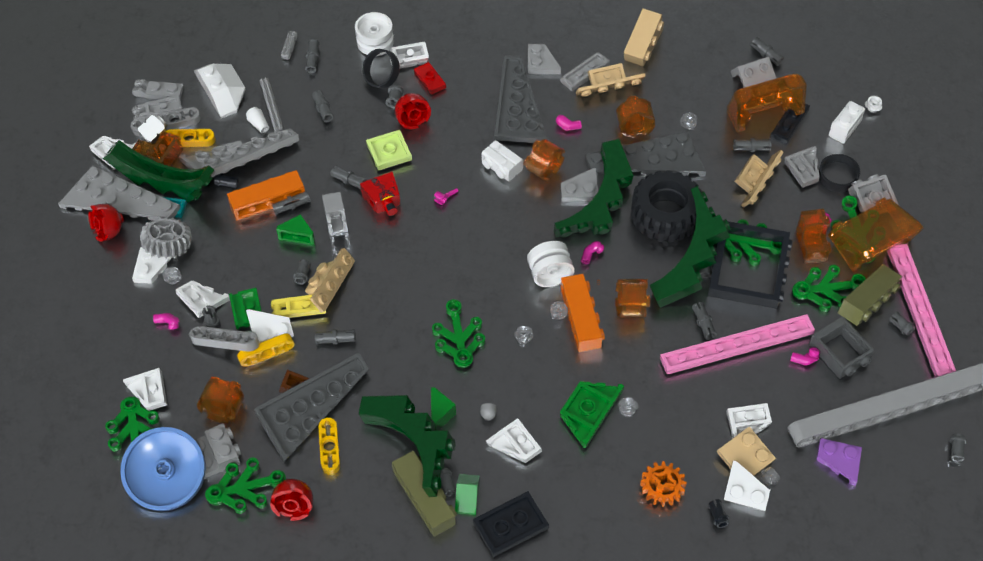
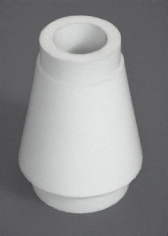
(257, 119)

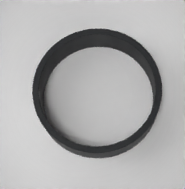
(367, 65)
(842, 159)

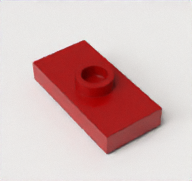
(430, 78)

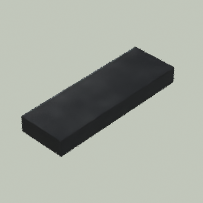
(788, 125)

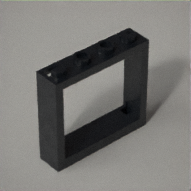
(748, 296)

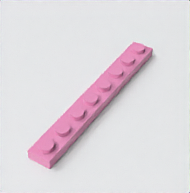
(921, 311)
(736, 344)

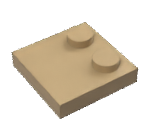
(747, 451)

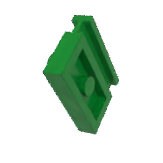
(244, 301)

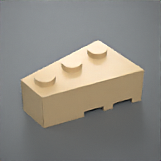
(644, 37)

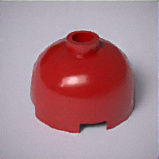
(412, 110)
(105, 221)
(292, 499)

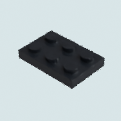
(510, 523)

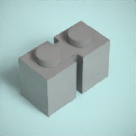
(334, 213)

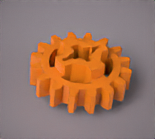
(663, 474)

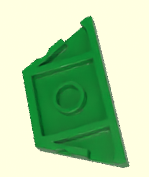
(588, 408)

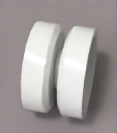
(374, 32)
(550, 263)

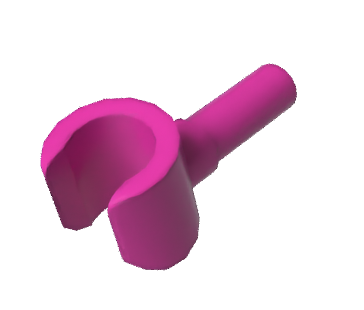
(442, 198)

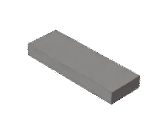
(579, 74)

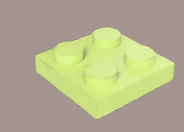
(388, 150)

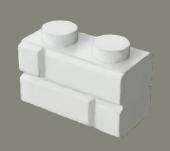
(411, 54)
(846, 122)
(152, 129)
(502, 161)

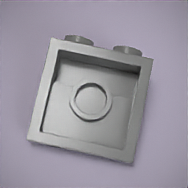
(871, 191)
(218, 449)

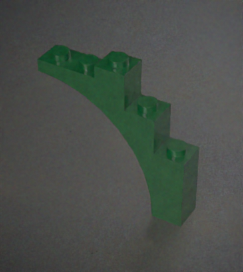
(140, 169)
(609, 197)
(686, 276)
(399, 414)

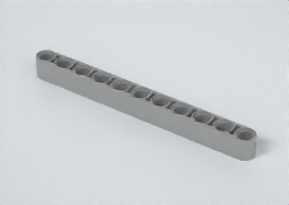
(887, 406)

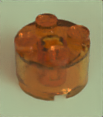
(635, 117)
(544, 159)
(632, 298)
(221, 400)

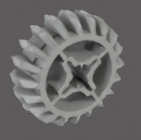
(166, 237)

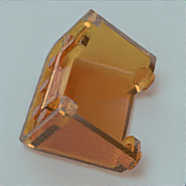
(784, 91)
(873, 232)

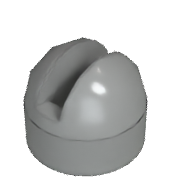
(488, 411)

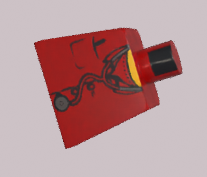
(382, 193)

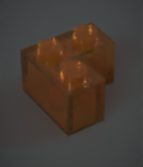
(164, 151)
(812, 236)

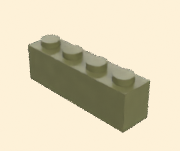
(870, 295)
(433, 510)

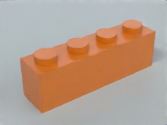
(262, 195)
(581, 312)

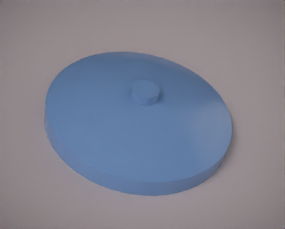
(163, 469)

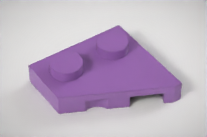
(841, 458)

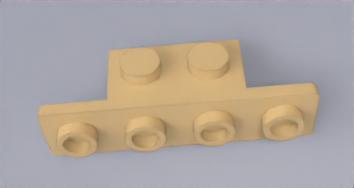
(608, 77)
(754, 175)
(329, 279)

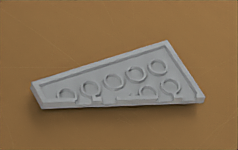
(235, 154)
(129, 199)

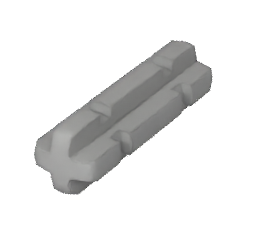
(289, 45)

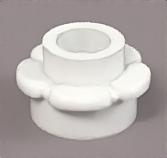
(874, 103)

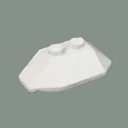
(222, 87)

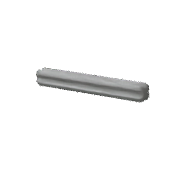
(271, 104)

